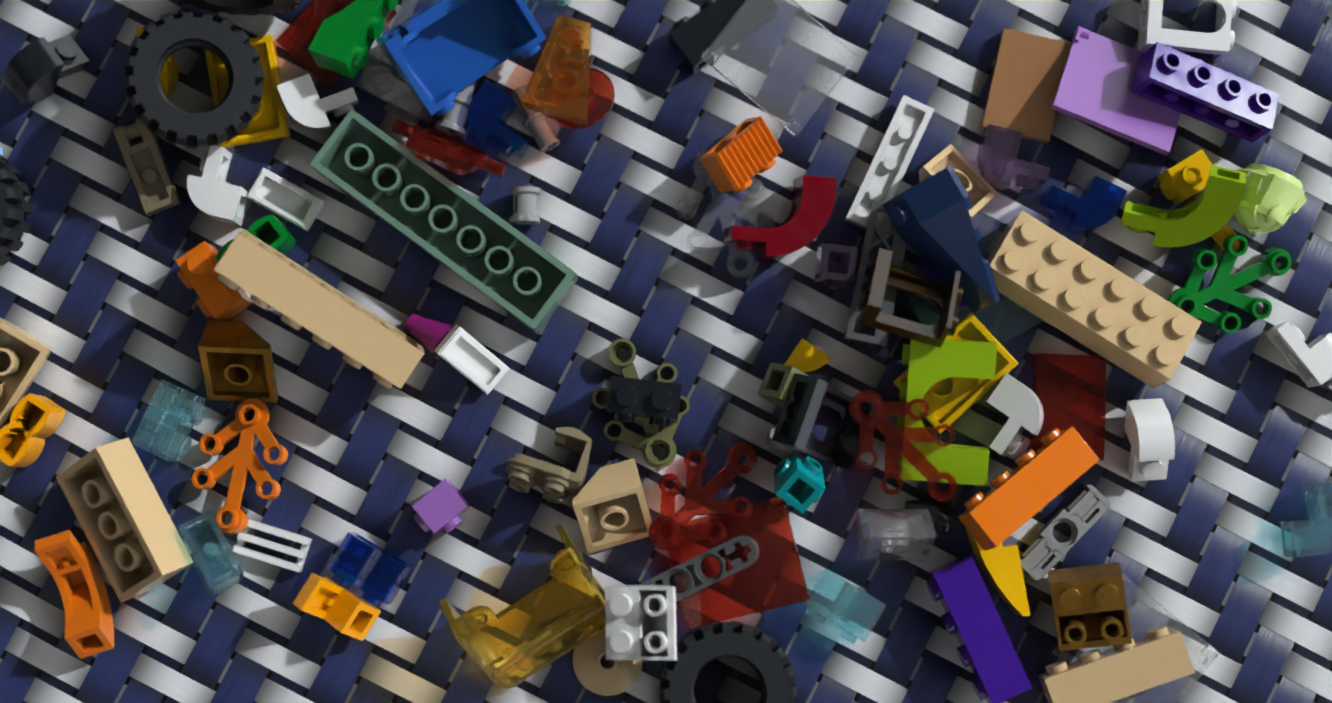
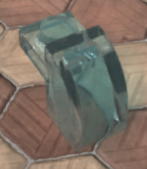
(1313, 534)

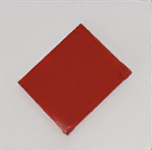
(767, 584)

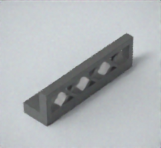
(877, 338)

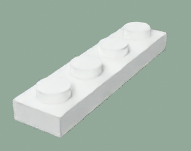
(890, 160)

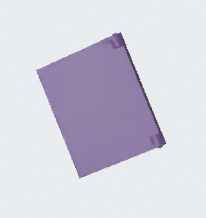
(1098, 92)

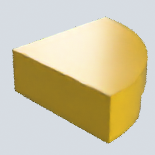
(807, 357)

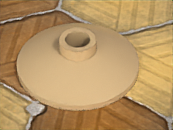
(599, 678)

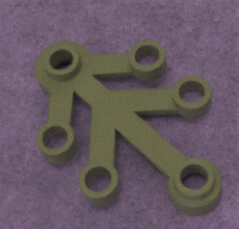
(653, 435)

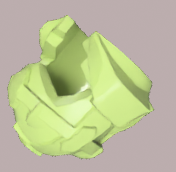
(1268, 199)

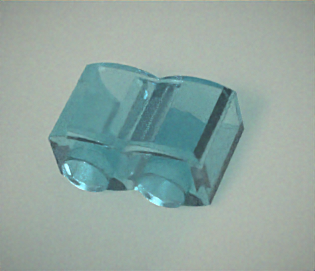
(843, 605)

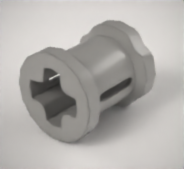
(525, 205)

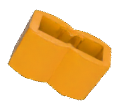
(30, 424)

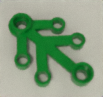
(1224, 284)

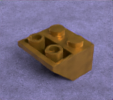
(1089, 606)

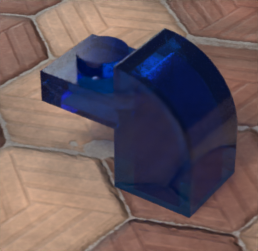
(487, 117)
(1089, 212)

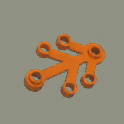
(241, 460)

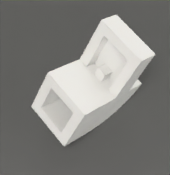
(306, 106)
(212, 194)
(1023, 410)
(1151, 439)

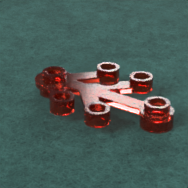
(899, 441)
(700, 501)

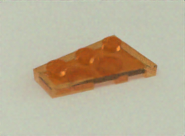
(563, 73)

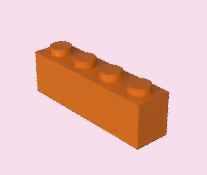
(1028, 487)

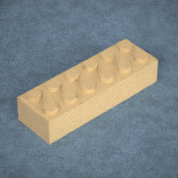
(1091, 300)
(319, 308)

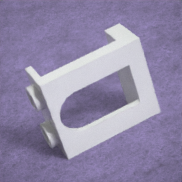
(1214, 43)

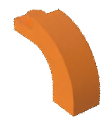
(82, 590)

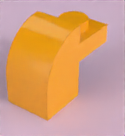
(337, 606)

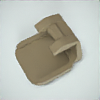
(553, 480)

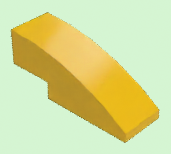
(1004, 573)

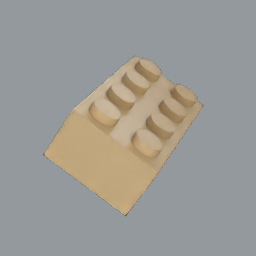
(124, 519)

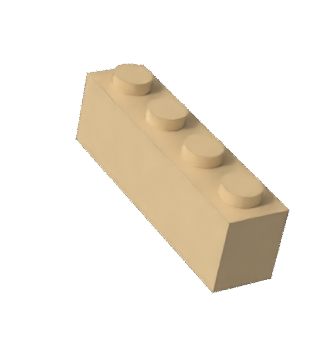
(1120, 670)

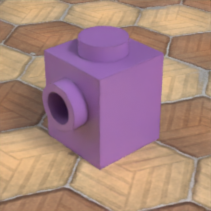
(440, 508)

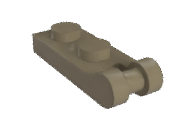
(147, 168)

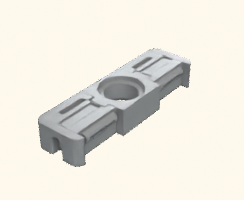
(1079, 516)

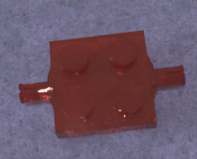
(457, 154)

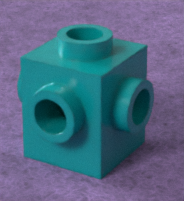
(799, 481)

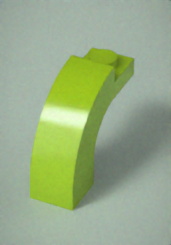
(1195, 221)

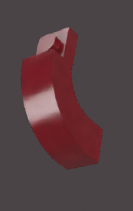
(809, 214)

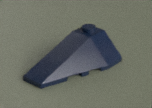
(939, 229)

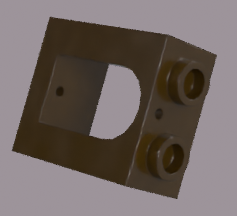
(942, 294)

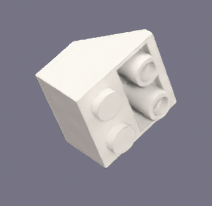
(640, 622)

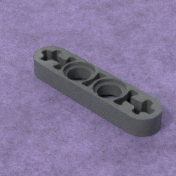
(693, 567)

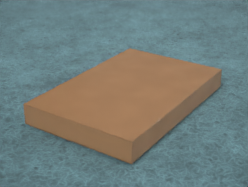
(1025, 84)

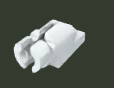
(1309, 361)

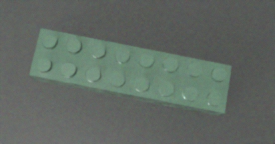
(444, 221)

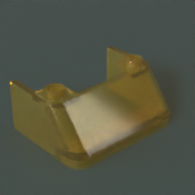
(537, 626)

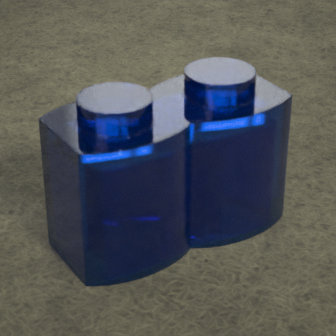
(369, 569)

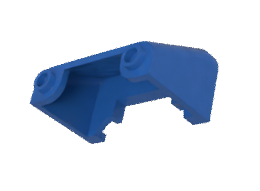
(456, 44)

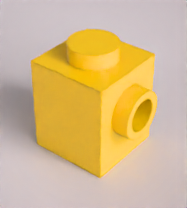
(1185, 177)

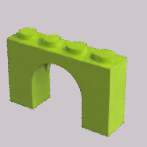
(926, 367)

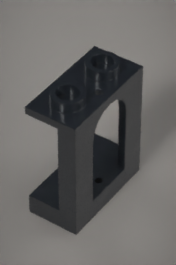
(801, 412)

